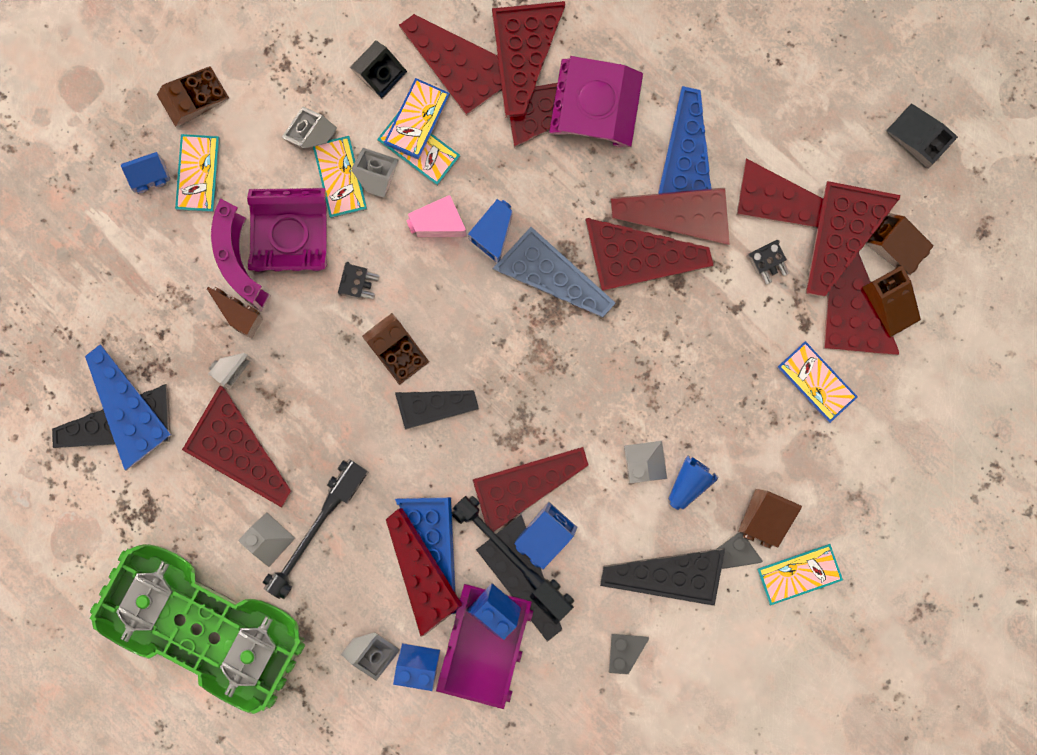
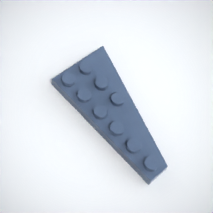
(546, 269)

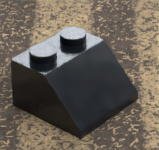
(378, 69)

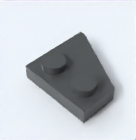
(739, 552)
(625, 652)

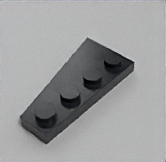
(432, 406)

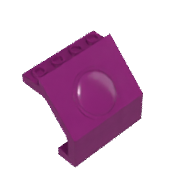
(596, 100)
(288, 229)

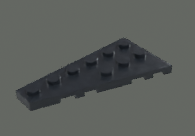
(94, 427)
(681, 577)
(513, 578)

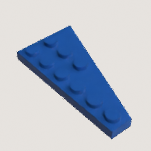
(687, 154)
(129, 416)
(434, 525)

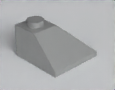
(309, 129)
(374, 171)
(229, 368)
(645, 462)
(266, 539)
(370, 654)

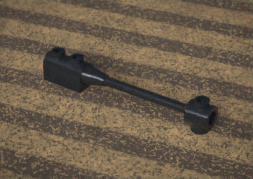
(340, 489)
(546, 592)

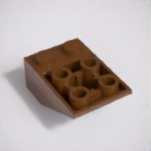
(191, 95)
(894, 300)
(240, 318)
(395, 348)

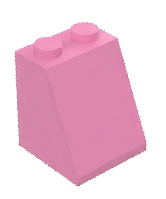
(437, 220)

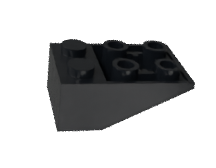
(922, 135)

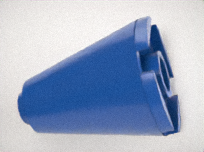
(690, 483)

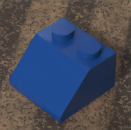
(146, 172)

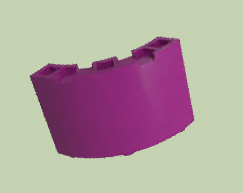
(225, 241)
(477, 661)

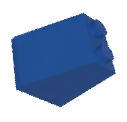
(492, 230)
(545, 536)
(495, 611)
(416, 667)

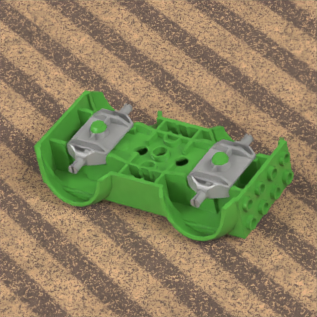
(255, 637)

